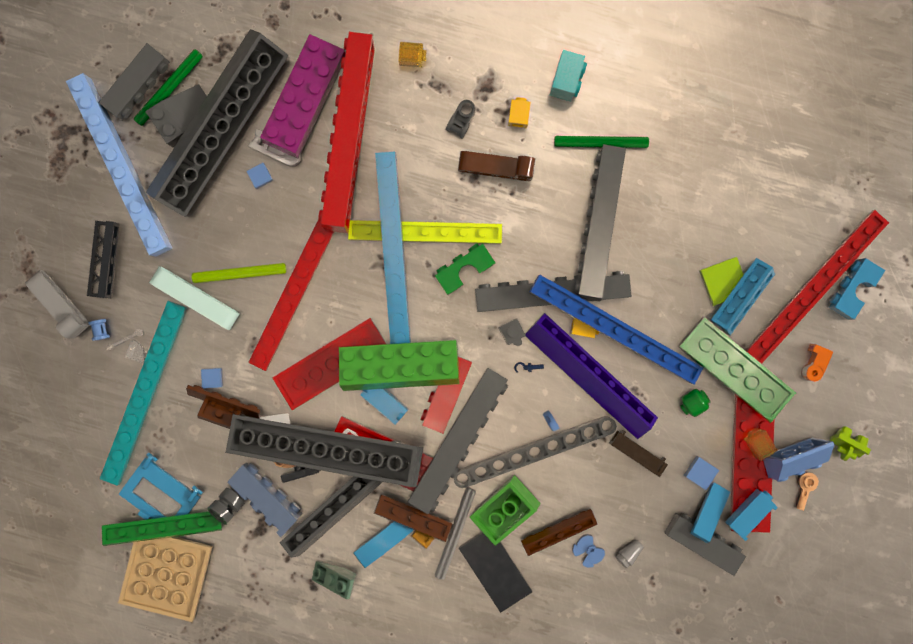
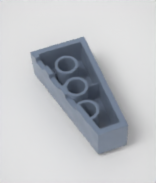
(265, 498)

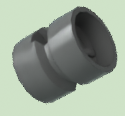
(224, 507)

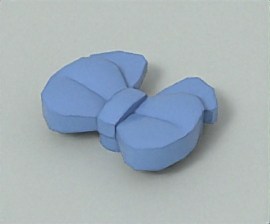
(585, 544)

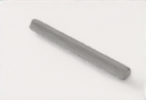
(455, 534)

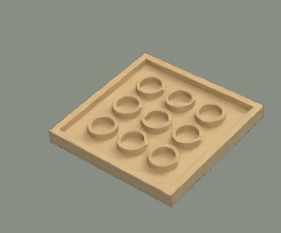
(166, 576)

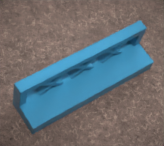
(743, 296)

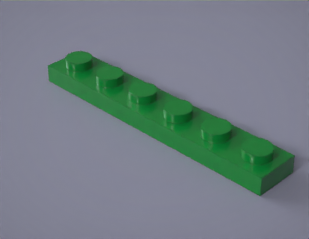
(159, 528)

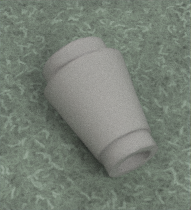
(629, 554)

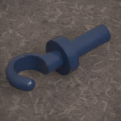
(529, 367)

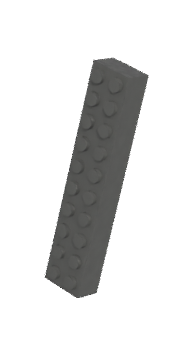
(217, 123)
(325, 450)

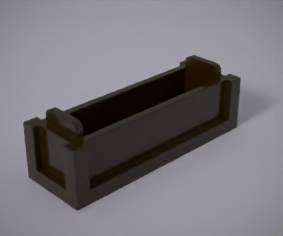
(638, 453)

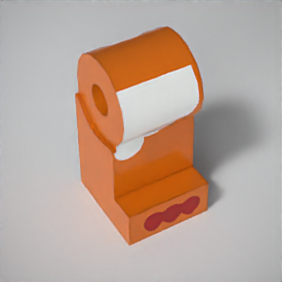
(817, 363)

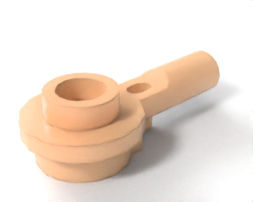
(807, 482)

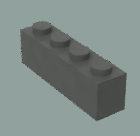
(134, 82)
(716, 551)

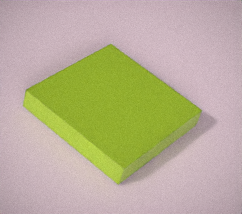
(721, 279)

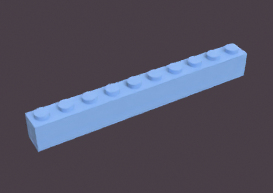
(119, 165)

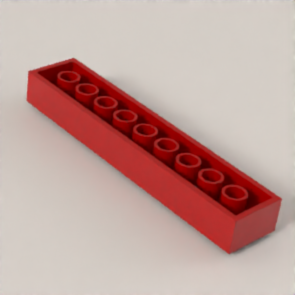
(348, 132)

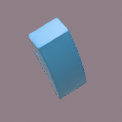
(381, 543)

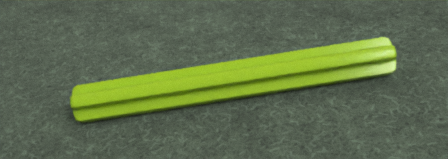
(236, 273)

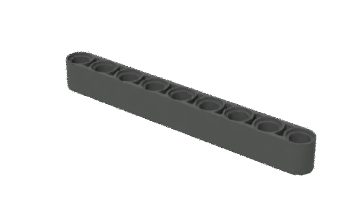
(544, 453)

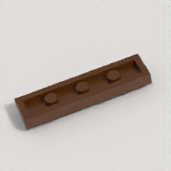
(412, 518)
(559, 532)

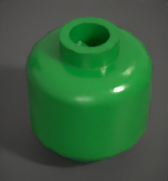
(695, 402)

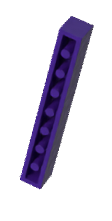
(591, 376)

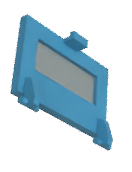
(158, 492)

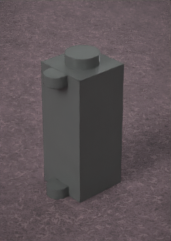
(512, 332)

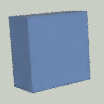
(701, 472)

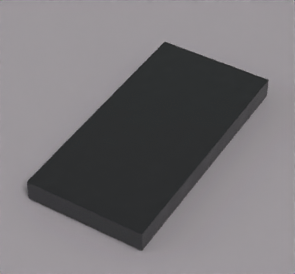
(495, 571)

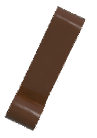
(497, 166)

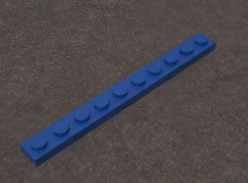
(616, 329)

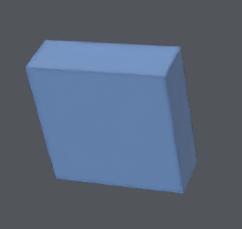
(259, 175)
(211, 378)

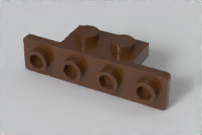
(220, 409)

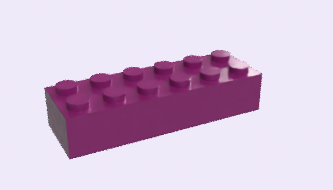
(303, 96)

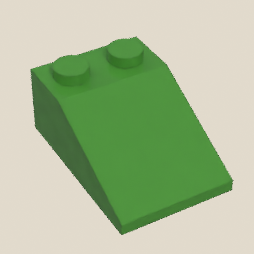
(505, 510)

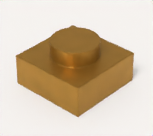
(422, 539)

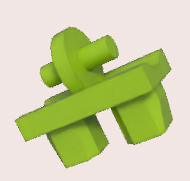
(848, 447)

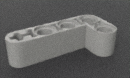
(69, 318)

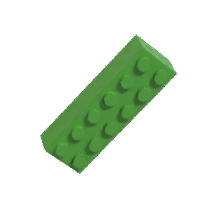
(398, 365)

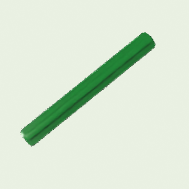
(169, 85)
(598, 141)

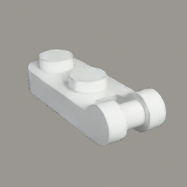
(272, 152)

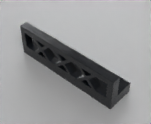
(107, 260)

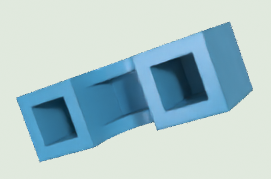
(846, 301)

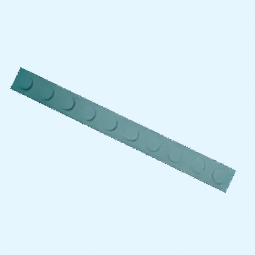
(143, 393)

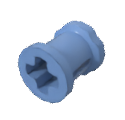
(99, 329)

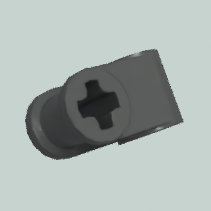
(461, 120)

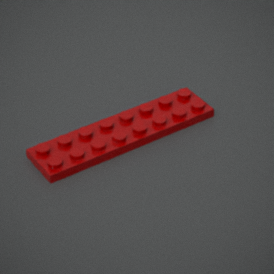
(748, 471)

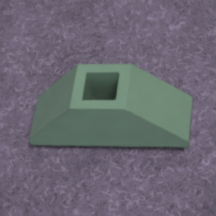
(335, 578)

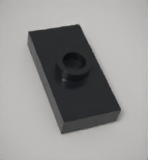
(299, 472)

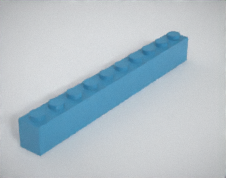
(393, 247)

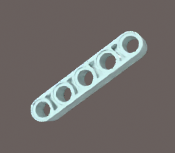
(194, 298)

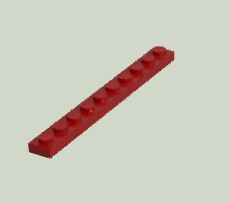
(817, 286)
(291, 297)

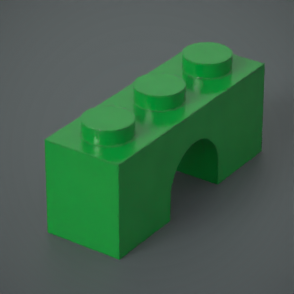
(477, 257)

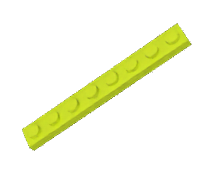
(430, 232)

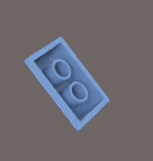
(798, 458)

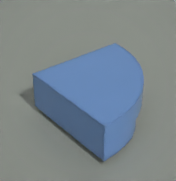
(551, 421)

